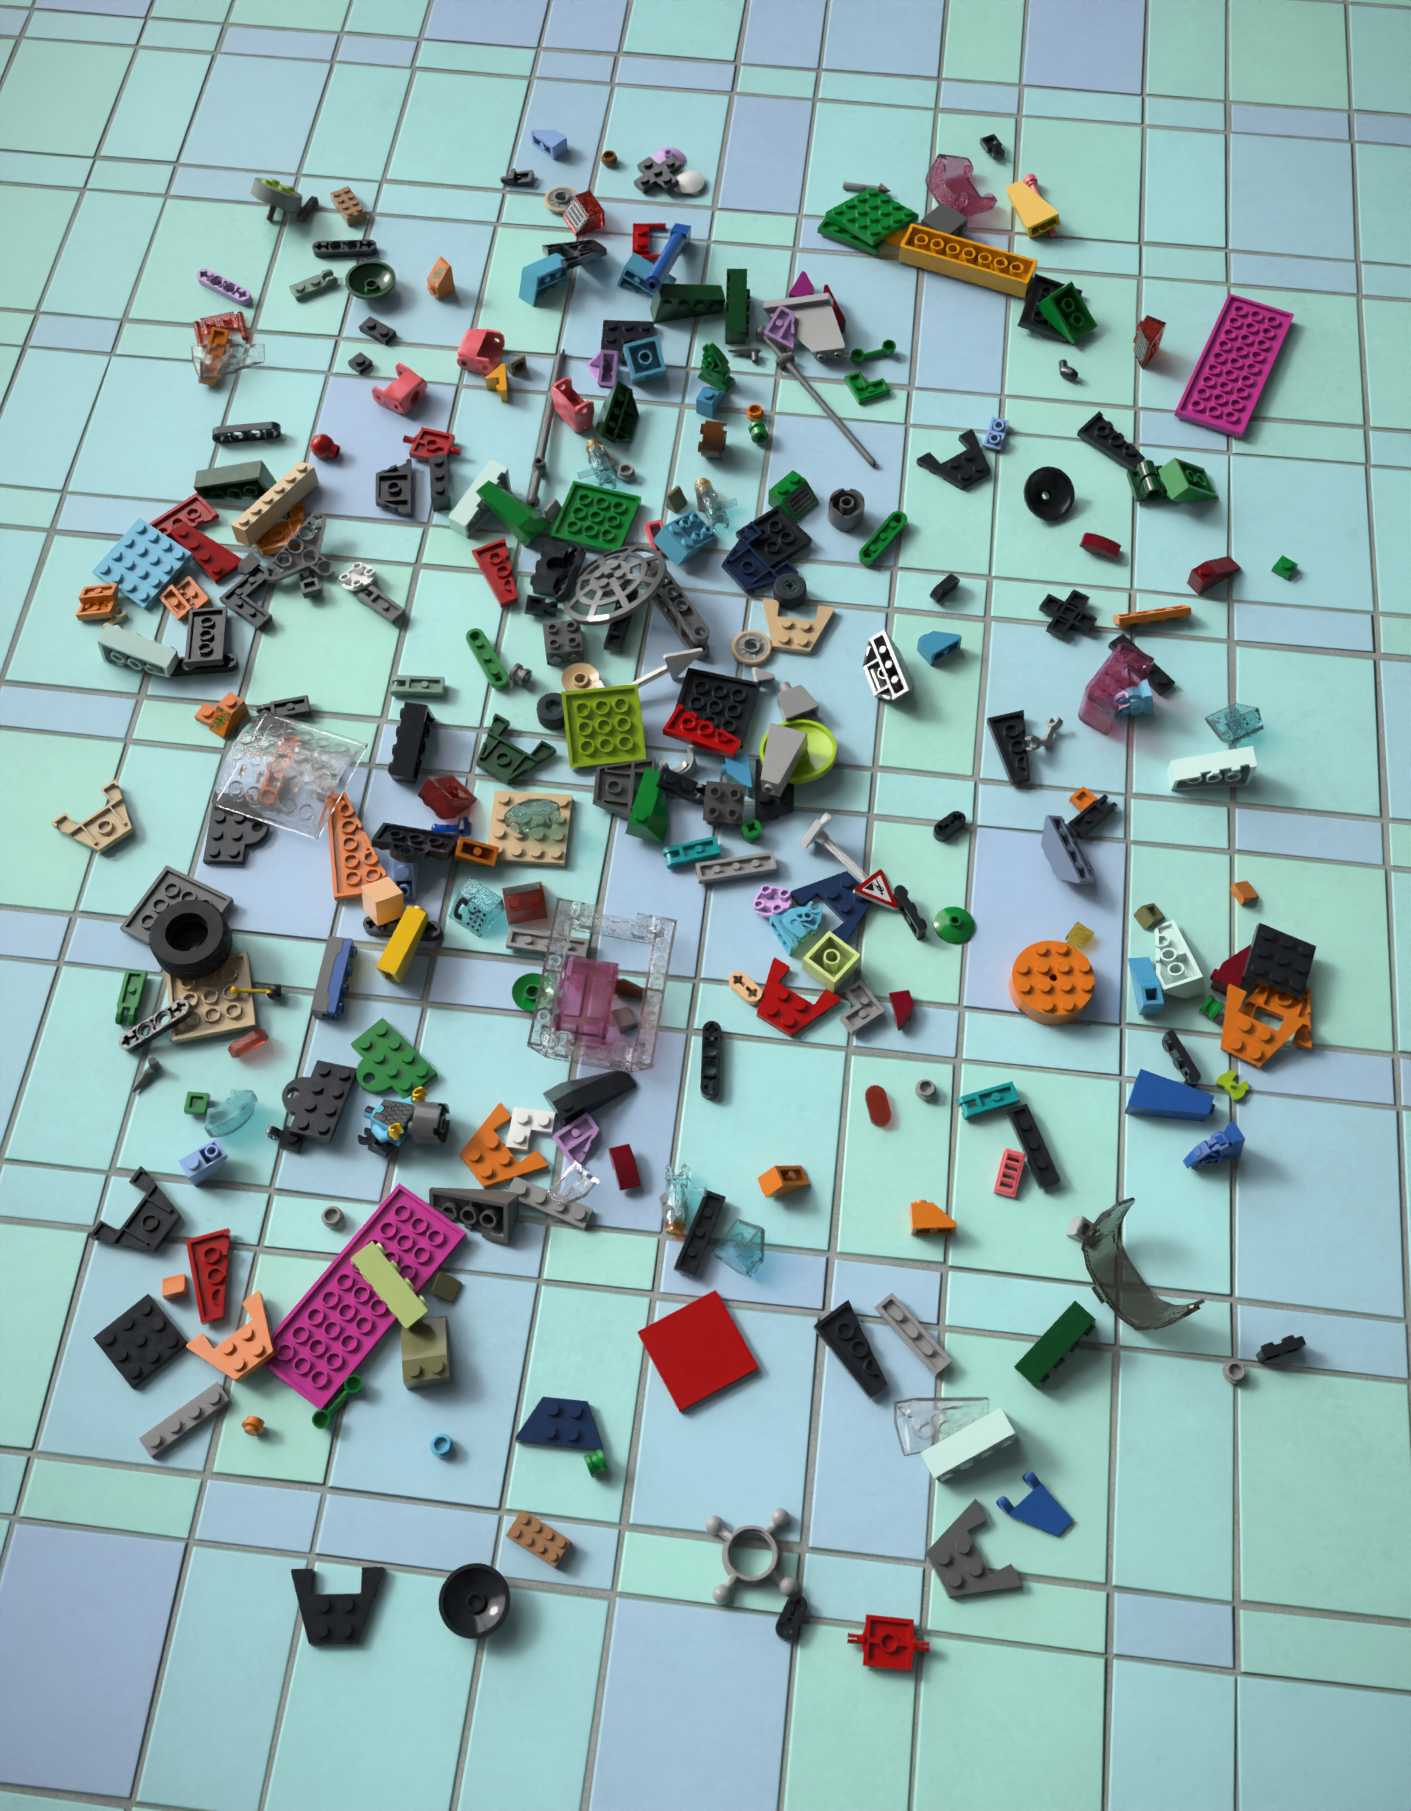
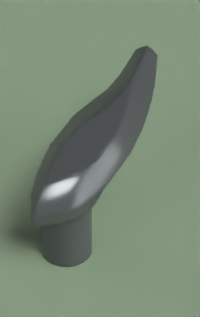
(753, 352)
(148, 1074)

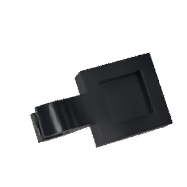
(285, 1140)

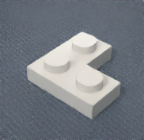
(525, 1122)

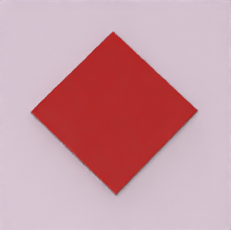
(697, 1350)

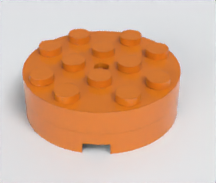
(1051, 982)

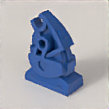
(1217, 1149)

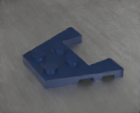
(746, 565)
(839, 897)

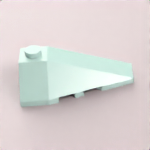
(1175, 963)

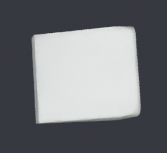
(761, 675)

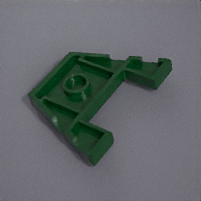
(505, 759)

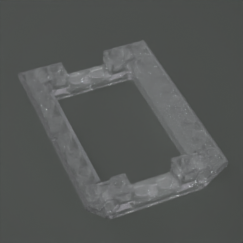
(646, 929)

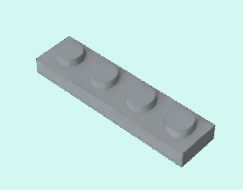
(736, 867)
(537, 942)
(538, 1199)
(913, 1334)
(184, 1420)

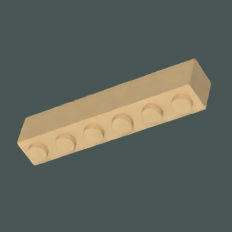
(275, 504)

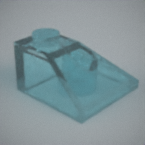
(742, 1247)

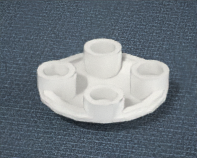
(689, 182)
(358, 577)

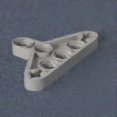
(297, 558)

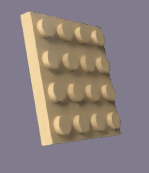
(537, 845)
(214, 1005)

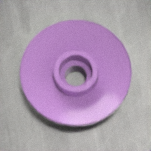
(665, 153)

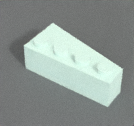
(471, 508)
(137, 651)
(1213, 770)
(969, 1444)

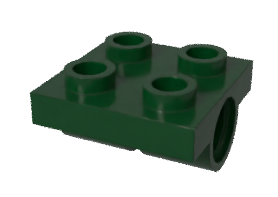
(1146, 482)

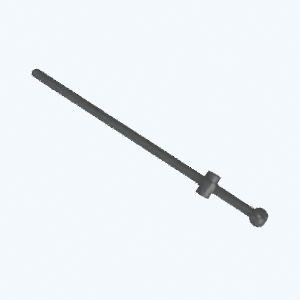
(785, 360)
(539, 465)

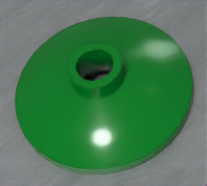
(954, 932)
(523, 988)

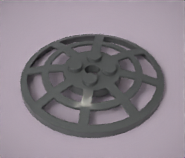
(611, 580)

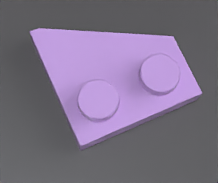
(782, 328)
(576, 1138)

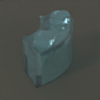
(531, 815)
(231, 1114)

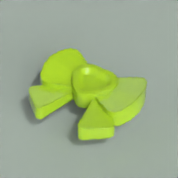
(1235, 1091)

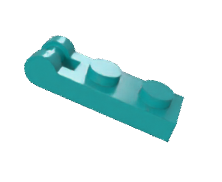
(691, 852)
(988, 1100)

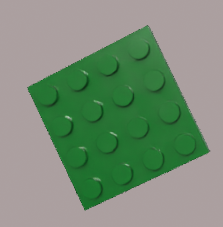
(872, 216)
(595, 517)

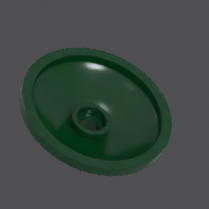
(370, 280)

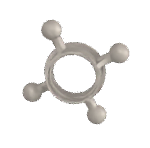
(787, 1585)

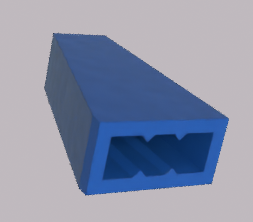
(1166, 1098)

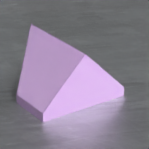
(604, 367)

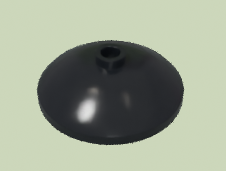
(1056, 488)
(459, 1592)

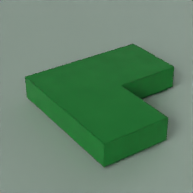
(864, 391)

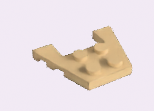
(795, 634)
(102, 828)

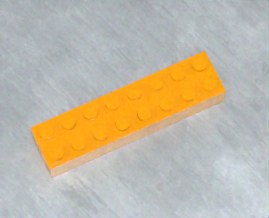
(967, 260)

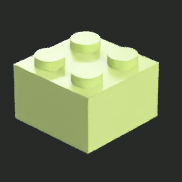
(831, 961)

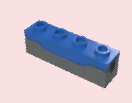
(333, 978)

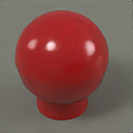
(324, 447)

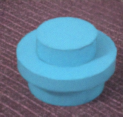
(441, 1445)

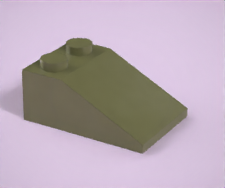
(426, 1354)

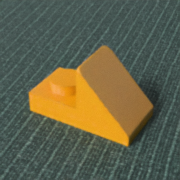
(498, 381)

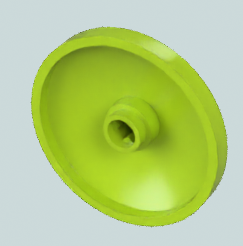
(819, 754)

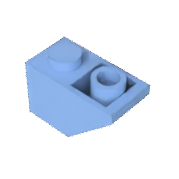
(406, 878)
(203, 1162)

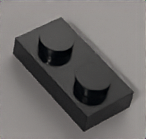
(377, 331)
(1289, 1344)

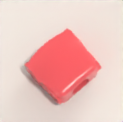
(480, 351)
(403, 392)
(571, 406)

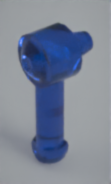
(463, 827)

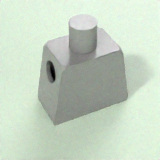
(796, 703)

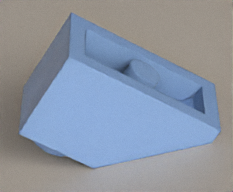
(549, 142)

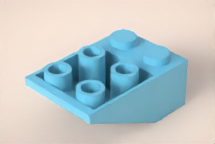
(684, 537)

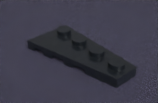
(1107, 440)
(1009, 738)
(847, 1342)

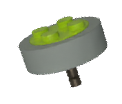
(276, 195)

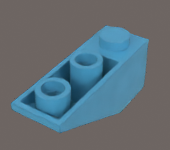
(1146, 986)

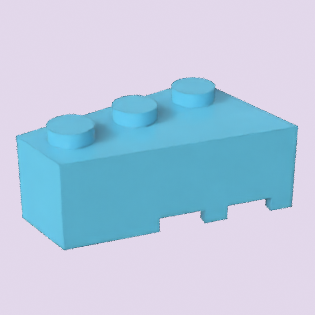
(635, 274)
(540, 277)

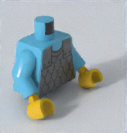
(392, 1117)

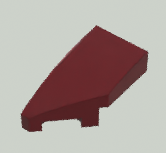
(902, 1007)

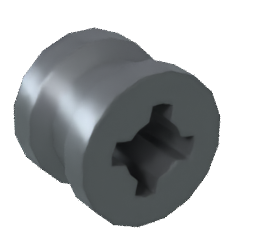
(520, 674)

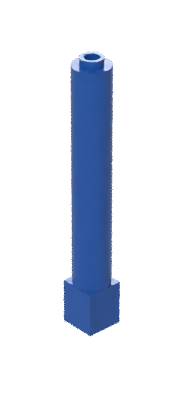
(678, 241)

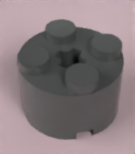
(846, 509)
(429, 1123)

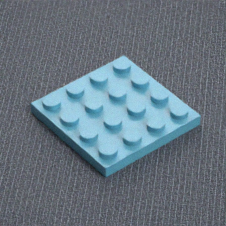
(143, 563)

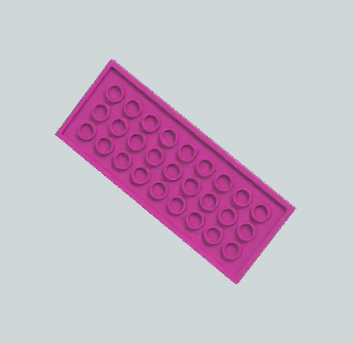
(1234, 365)
(342, 1314)

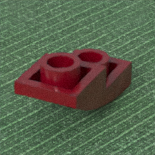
(1096, 543)
(624, 1166)

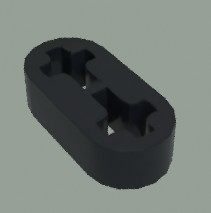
(944, 588)
(951, 829)
(796, 1620)

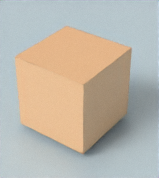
(382, 901)

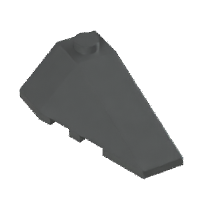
(484, 1210)

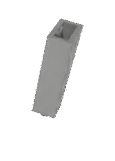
(782, 755)

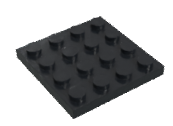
(720, 700)

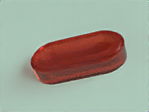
(248, 1043)
(877, 1106)

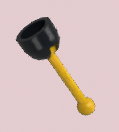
(273, 991)

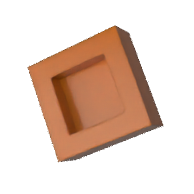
(205, 714)
(1082, 798)

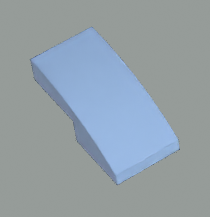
(996, 433)

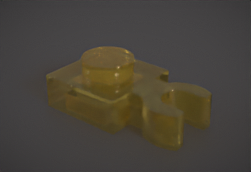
(1079, 936)

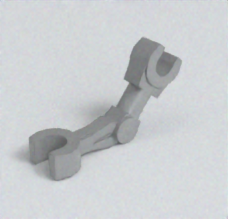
(1036, 742)

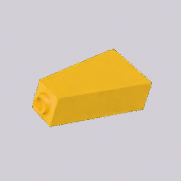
(1031, 209)
(403, 944)

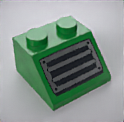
(793, 496)

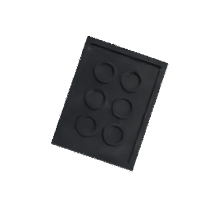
(1031, 315)

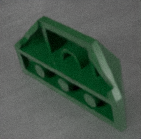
(618, 415)

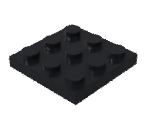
(619, 332)
(779, 538)
(1279, 961)
(140, 1341)

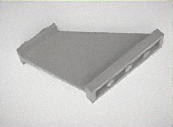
(814, 324)

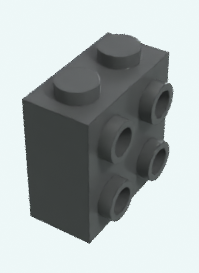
(946, 220)
(563, 642)
(724, 803)

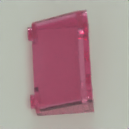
(950, 184)

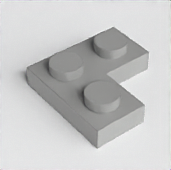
(865, 1008)

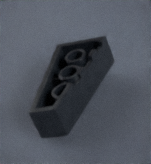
(410, 742)

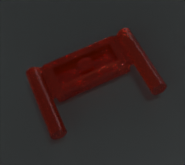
(224, 321)

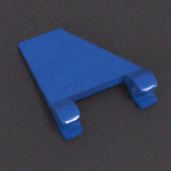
(1037, 1508)

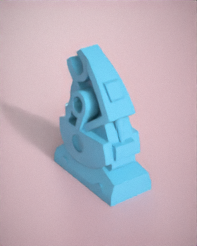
(1135, 700)
(795, 926)

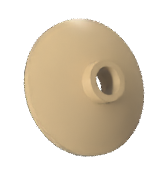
(579, 673)

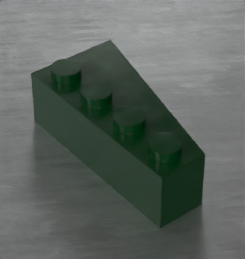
(1055, 1344)

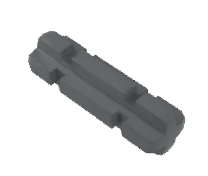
(307, 209)

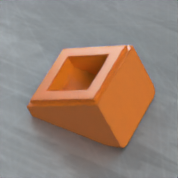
(1243, 892)
(174, 1287)

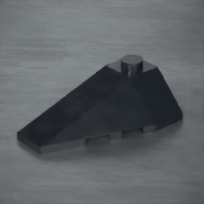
(587, 1094)

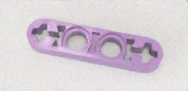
(223, 287)

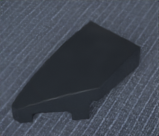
(519, 178)

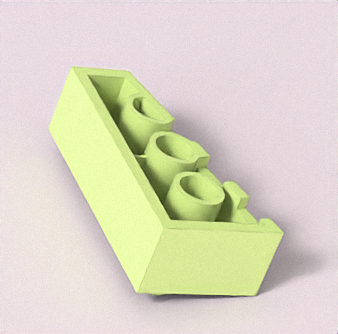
(389, 1284)

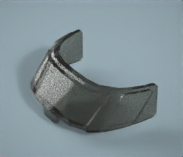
(1118, 1280)

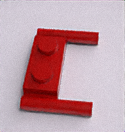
(640, 241)

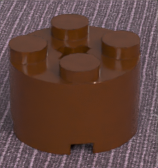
(713, 439)

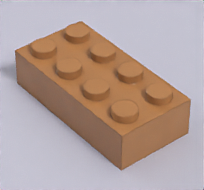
(348, 206)
(538, 1539)

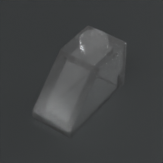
(573, 1185)

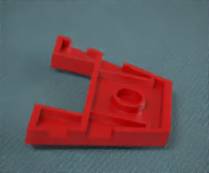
(787, 1009)

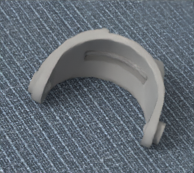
(688, 765)

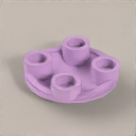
(772, 901)

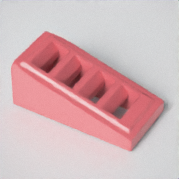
(652, 526)
(1014, 1156)

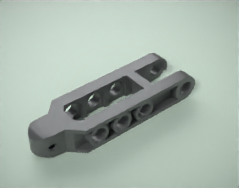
(685, 621)

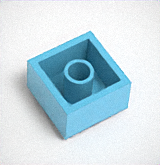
(644, 359)

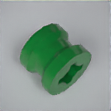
(758, 432)
(753, 835)
(1211, 1007)
(596, 1463)

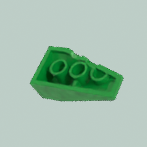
(516, 515)
(649, 810)

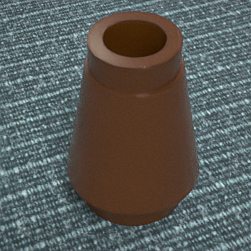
(628, 989)

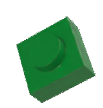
(1284, 567)
(197, 1103)

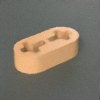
(742, 991)

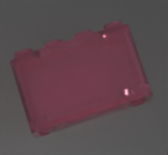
(1122, 669)
(586, 999)

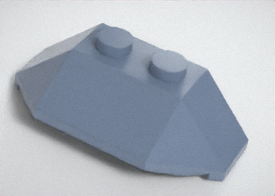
(1065, 852)

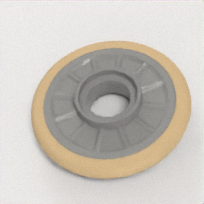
(552, 196)
(755, 656)

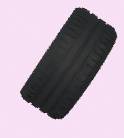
(179, 919)

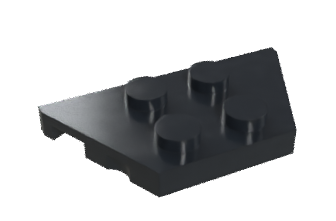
(395, 489)
(771, 806)

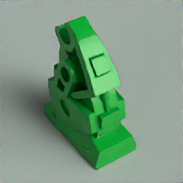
(715, 368)

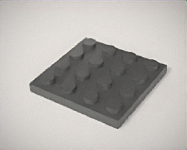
(166, 890)

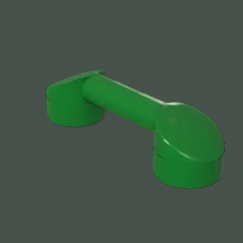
(858, 356)
(322, 1418)

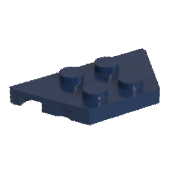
(561, 1424)

